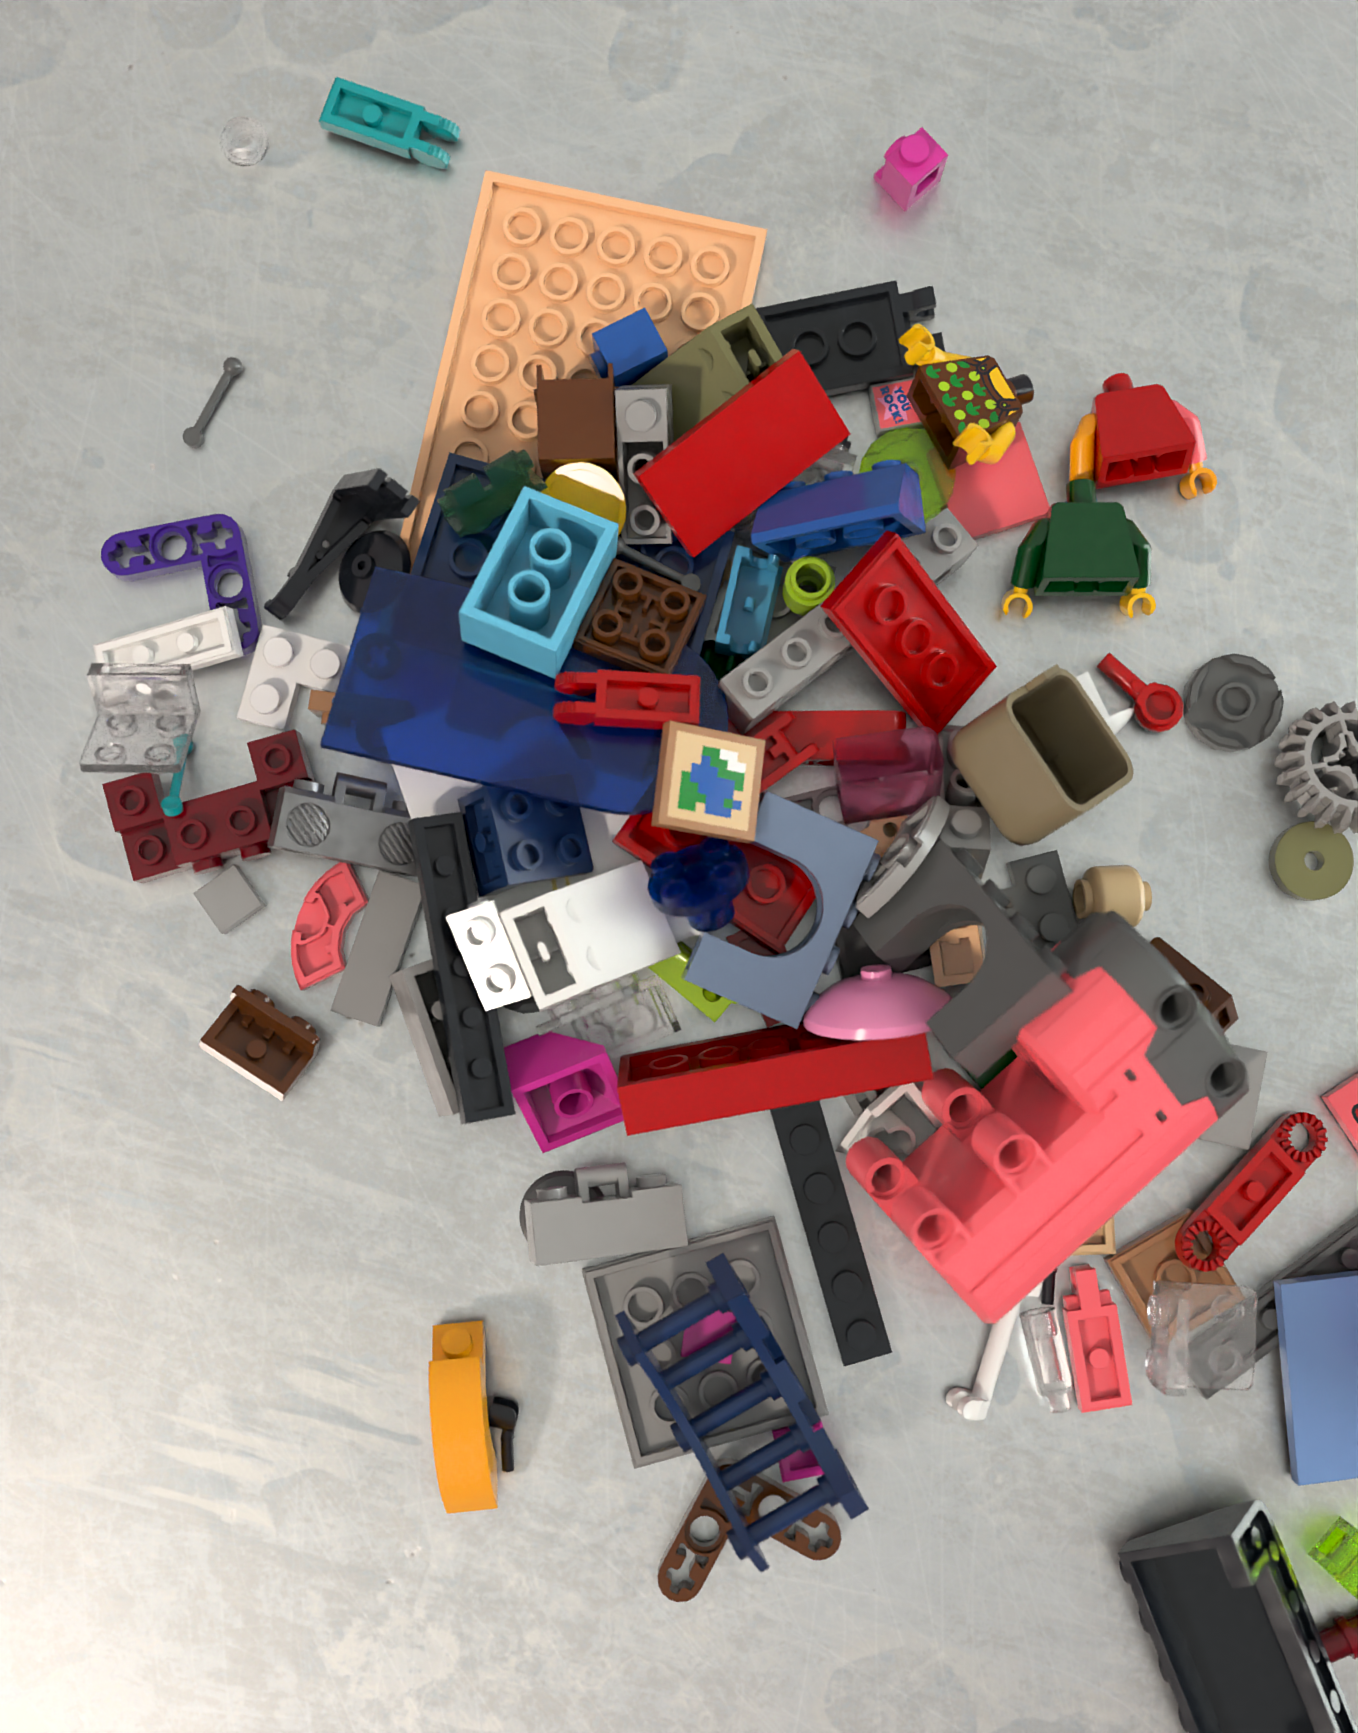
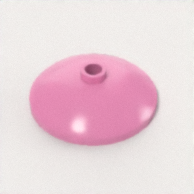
(875, 1006)

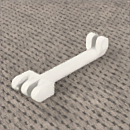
(975, 1403)

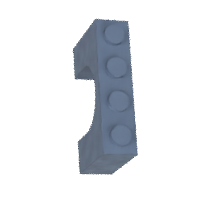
(835, 864)

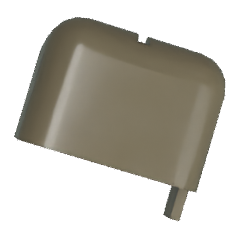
(1041, 757)

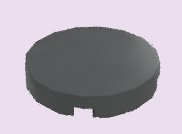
(1232, 703)

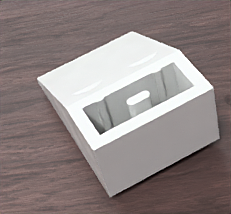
(588, 934)

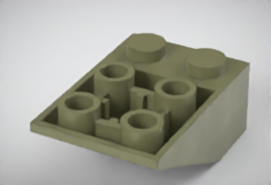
(714, 366)

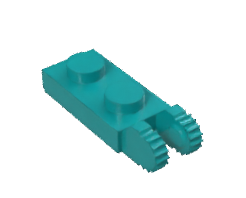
(386, 122)

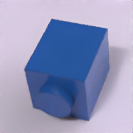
(630, 345)

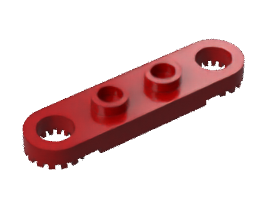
(1251, 1191)

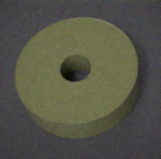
(1288, 864)

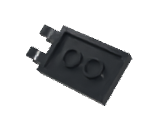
(852, 333)

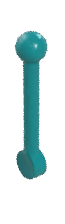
(172, 804)

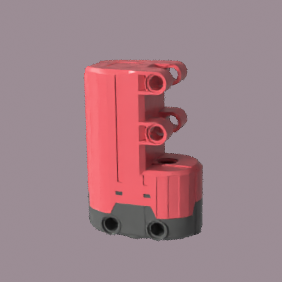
(1068, 1130)

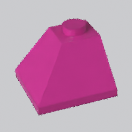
(563, 1087)

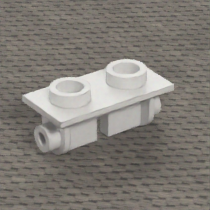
(489, 954)

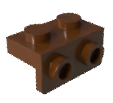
(262, 1042)

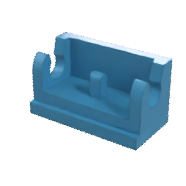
(748, 604)

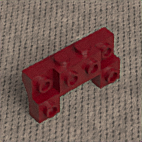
(211, 825)

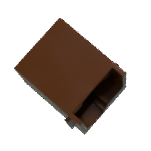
(576, 422)

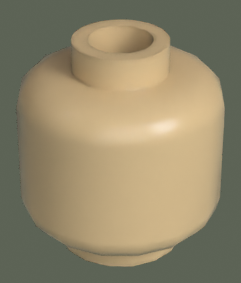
(1113, 889)

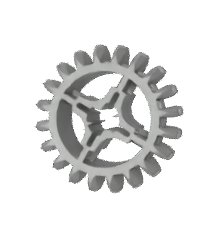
(1323, 787)

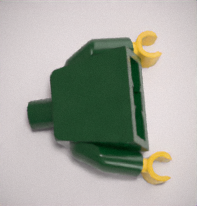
(1083, 552)

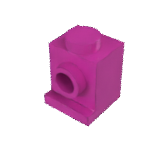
(911, 168)

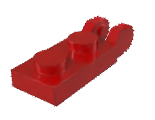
(629, 699)

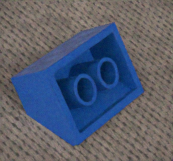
(840, 512)

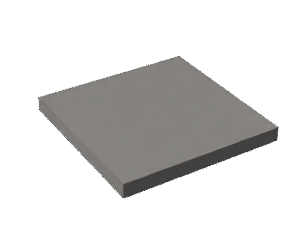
(666, 1279)

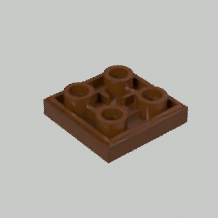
(639, 620)

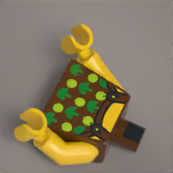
(963, 400)

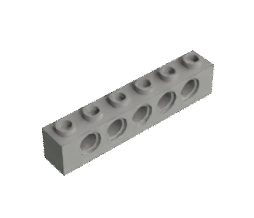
(815, 641)

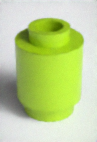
(810, 572)

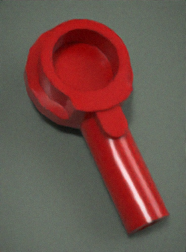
(1155, 705)

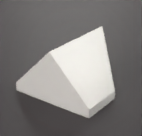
(896, 1119)

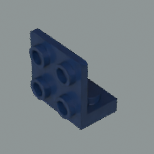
(522, 839)

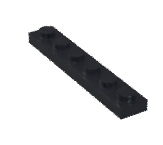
(470, 1031)
(831, 1232)

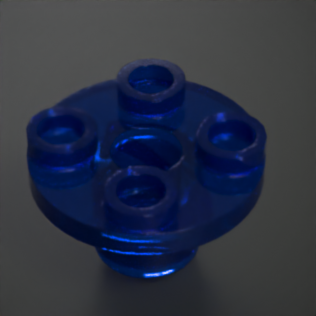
(699, 883)

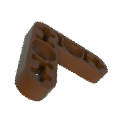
(707, 1504)

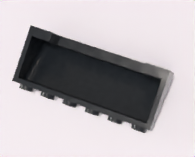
(1234, 1626)

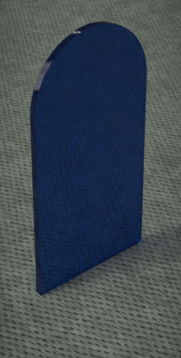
(466, 714)

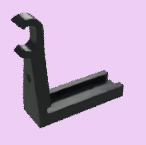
(348, 513)

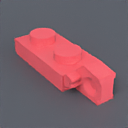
(1095, 1344)

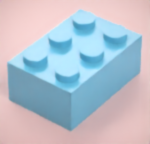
(538, 582)

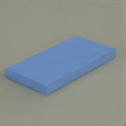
(1320, 1374)

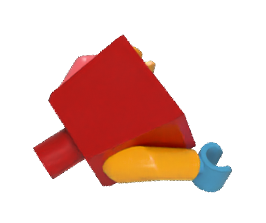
(1139, 438)

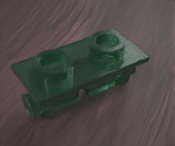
(472, 507)

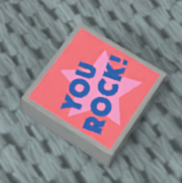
(891, 406)

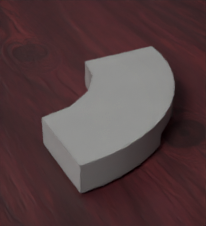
(904, 855)

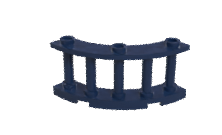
(775, 1382)

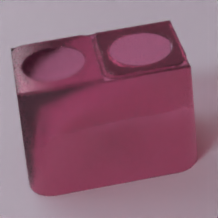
(867, 757)

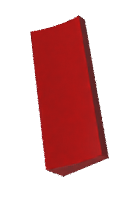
(759, 1074)

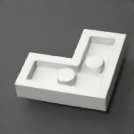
(280, 668)

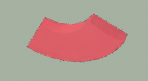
(323, 924)

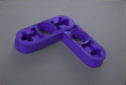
(213, 561)

